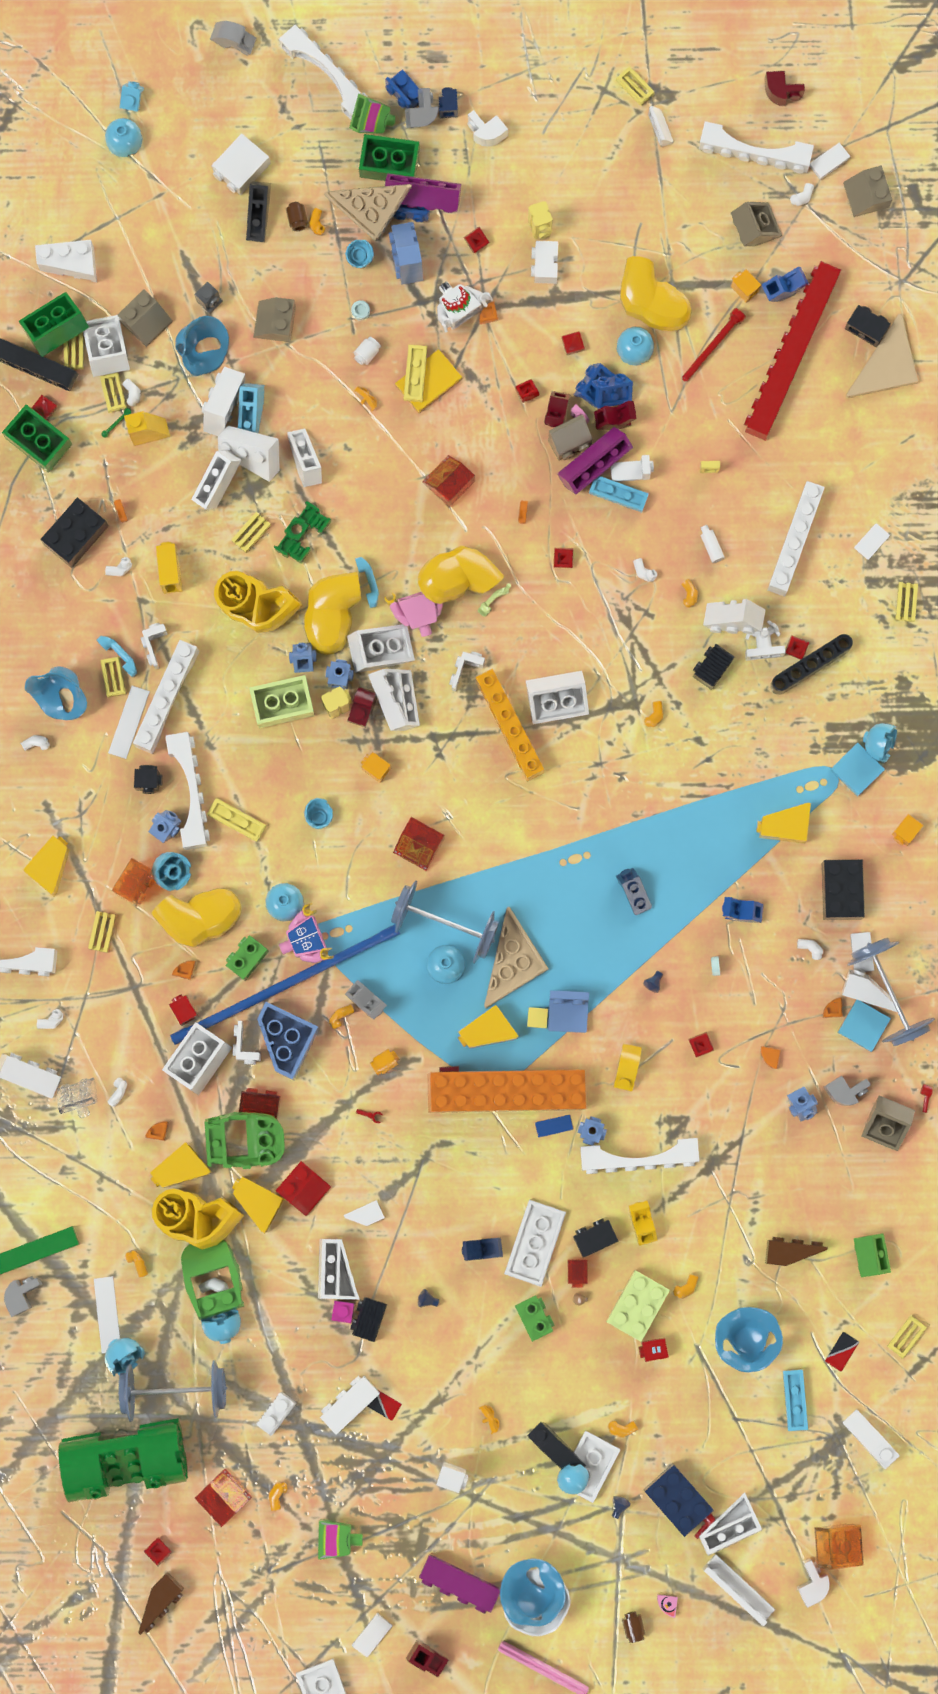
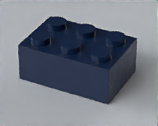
(678, 1500)

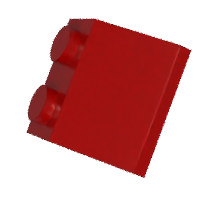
(303, 1188)

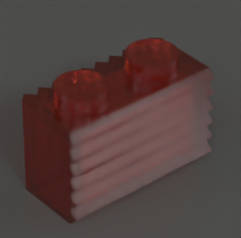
(256, 1102)

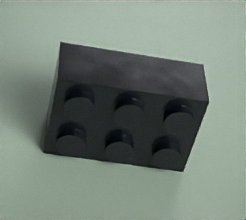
(74, 532)
(843, 889)

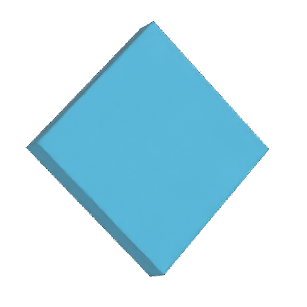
(857, 769)
(864, 1025)

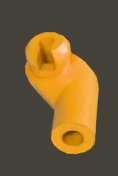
(314, 222)
(692, 594)
(657, 715)
(340, 1013)
(138, 1261)
(687, 1289)
(622, 1431)
(275, 1493)

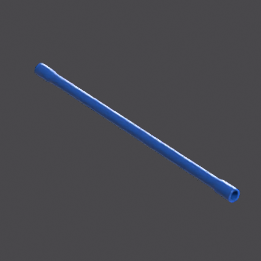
(382, 936)

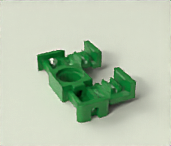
(310, 517)

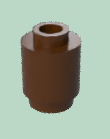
(296, 216)
(633, 1627)

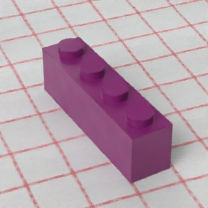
(428, 193)
(595, 460)
(459, 1583)

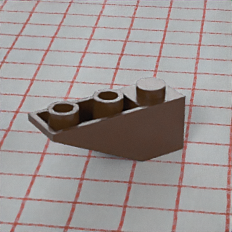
(787, 1253)
(161, 1595)

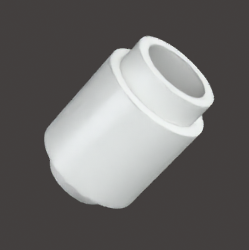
(366, 351)

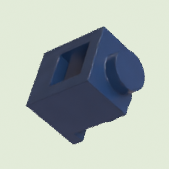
(448, 103)

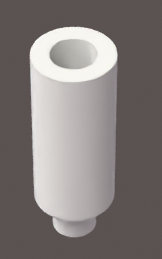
(711, 544)

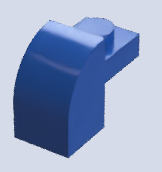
(785, 286)
(742, 910)

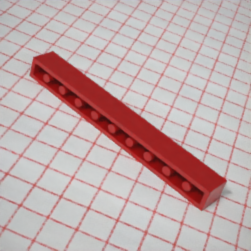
(792, 351)

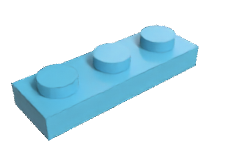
(619, 493)
(795, 1400)

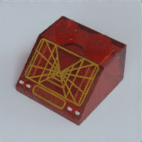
(449, 480)
(418, 843)
(223, 1497)

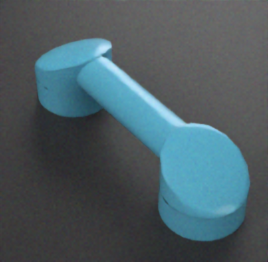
(363, 566)
(129, 666)

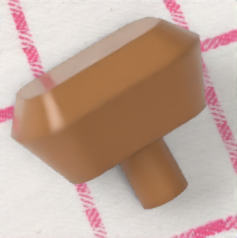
(579, 1299)

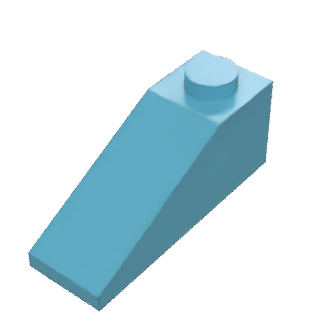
(250, 406)

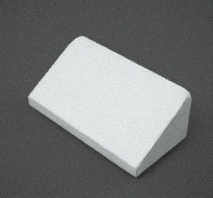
(660, 126)
(371, 1635)

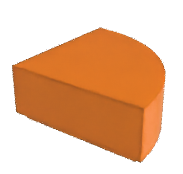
(488, 314)
(120, 510)
(523, 512)
(184, 970)
(833, 1009)
(770, 1056)
(157, 1131)

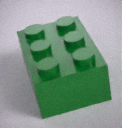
(388, 156)
(53, 324)
(37, 438)

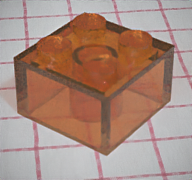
(134, 882)
(839, 1546)

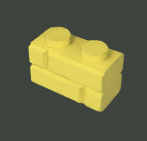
(540, 220)
(336, 702)

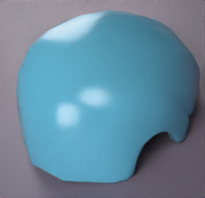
(359, 253)
(318, 813)
(573, 1479)

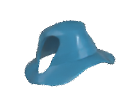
(190, 335)
(46, 693)
(747, 1333)
(526, 1600)

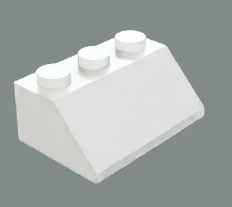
(557, 697)
(197, 1058)

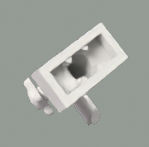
(764, 647)

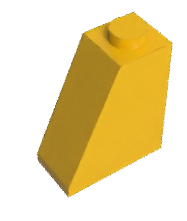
(146, 427)
(168, 568)
(786, 825)
(49, 864)
(487, 1030)
(179, 1167)
(257, 1201)

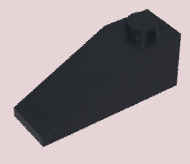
(258, 211)
(554, 1446)

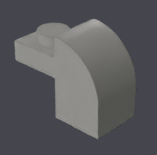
(233, 35)
(425, 113)
(365, 1000)
(844, 1095)
(15, 1295)

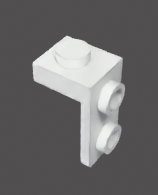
(632, 470)
(154, 631)
(473, 659)
(248, 1057)

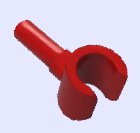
(927, 1092)
(369, 1114)
(708, 1521)

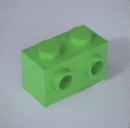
(246, 957)
(872, 1255)
(534, 1318)

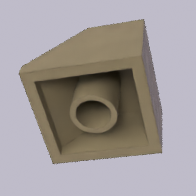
(868, 191)
(755, 223)
(144, 318)
(275, 319)
(570, 438)
(888, 1123)

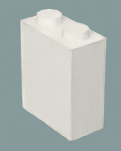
(240, 164)

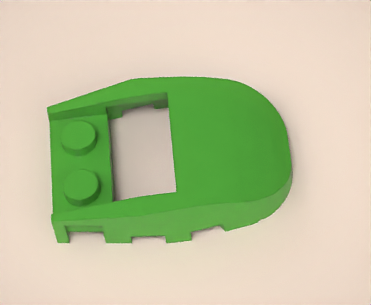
(264, 1140)
(199, 1262)

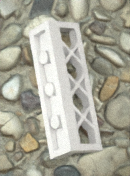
(738, 1589)

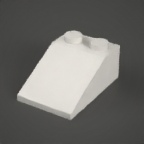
(106, 346)
(380, 647)

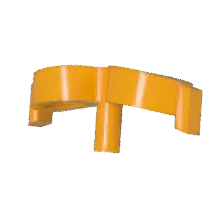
(372, 402)
(489, 1414)

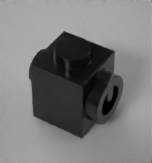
(147, 779)

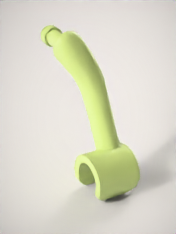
(485, 609)

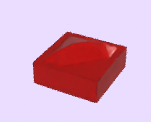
(476, 240)
(573, 343)
(527, 390)
(44, 407)
(563, 557)
(796, 647)
(701, 1044)
(157, 1551)

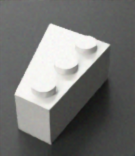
(734, 617)

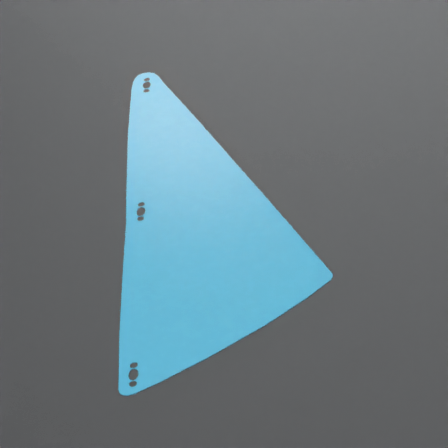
(569, 913)

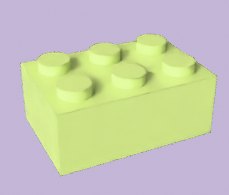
(282, 701)
(637, 1305)

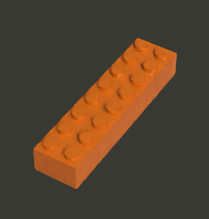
(506, 1091)

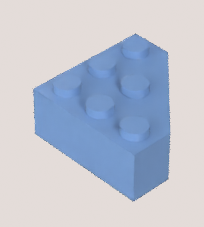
(406, 253)
(286, 1039)

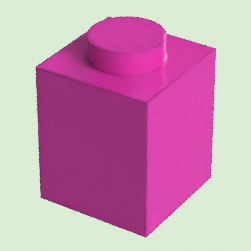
(343, 1311)

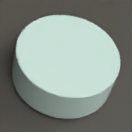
(360, 310)
(715, 966)

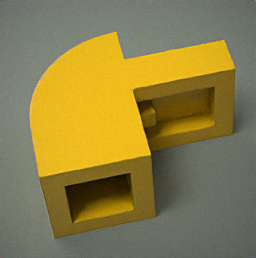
(627, 1067)
(642, 1223)

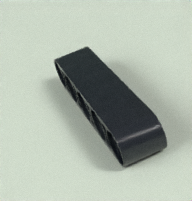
(36, 365)
(817, 657)

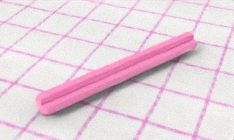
(542, 1668)

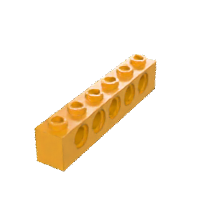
(509, 725)

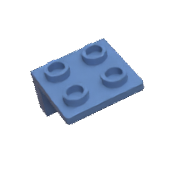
(568, 1011)

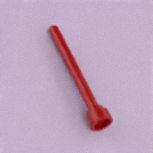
(735, 318)

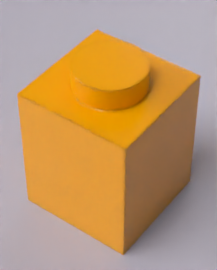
(745, 285)
(375, 766)
(907, 830)

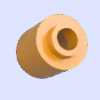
(384, 1062)

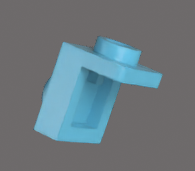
(131, 96)

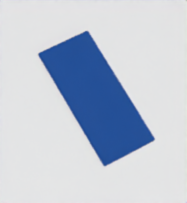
(554, 1126)

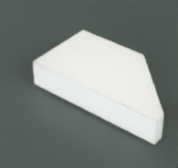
(367, 1214)

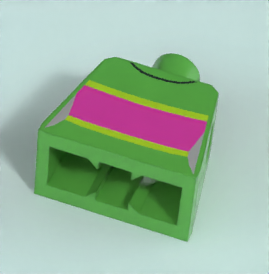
(370, 116)
(336, 1539)

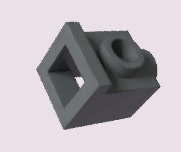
(208, 297)

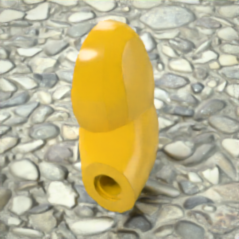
(652, 301)
(455, 572)
(251, 603)
(328, 612)
(201, 918)
(192, 1220)

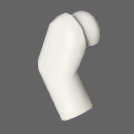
(804, 197)
(134, 392)
(121, 569)
(642, 572)
(36, 740)
(812, 946)
(52, 1022)
(119, 1093)
(213, 1284)

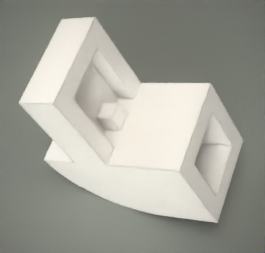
(489, 133)
(816, 1588)

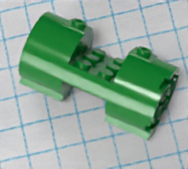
(94, 1464)

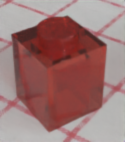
(577, 1273)

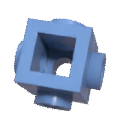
(302, 657)
(341, 680)
(165, 826)
(802, 1104)
(589, 1138)

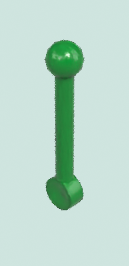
(105, 433)

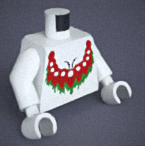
(459, 304)

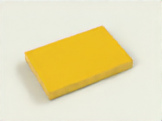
(439, 378)

